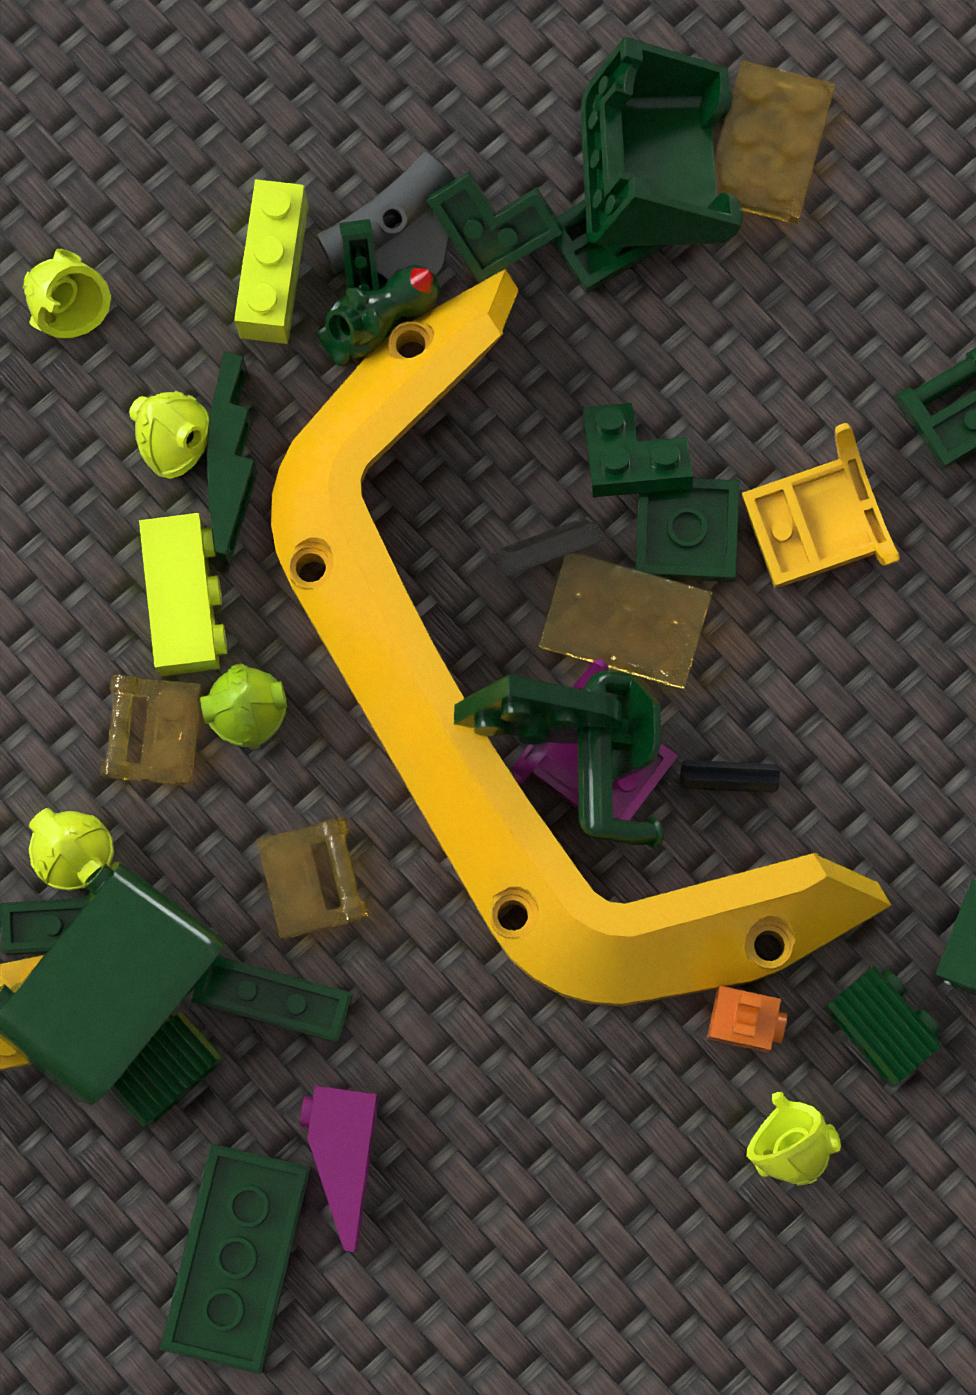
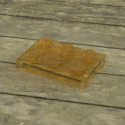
(771, 140)
(626, 619)

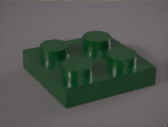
(689, 531)

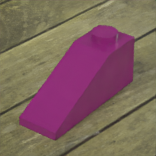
(341, 1143)

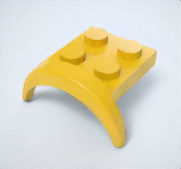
(819, 518)

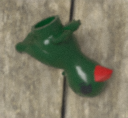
(366, 318)

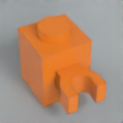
(746, 1020)

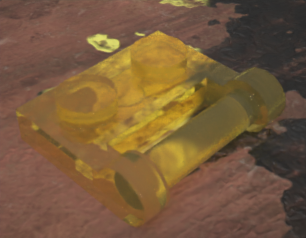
(168, 730)
(296, 883)

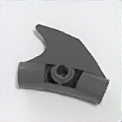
(420, 234)

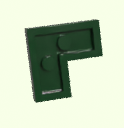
(489, 237)
(631, 466)

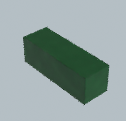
(359, 254)

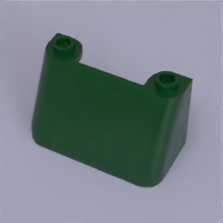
(653, 151)
(106, 984)

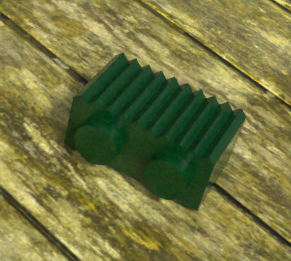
(884, 1025)
(166, 1069)

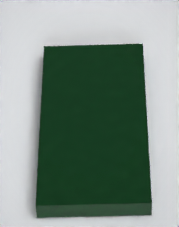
(236, 1258)

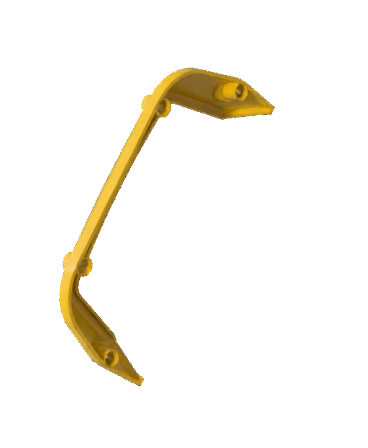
(461, 785)

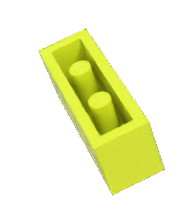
(271, 261)
(182, 594)

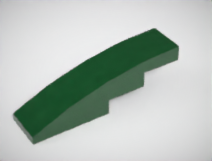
(229, 474)

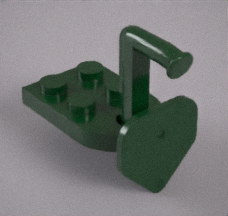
(612, 737)

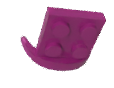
(557, 768)

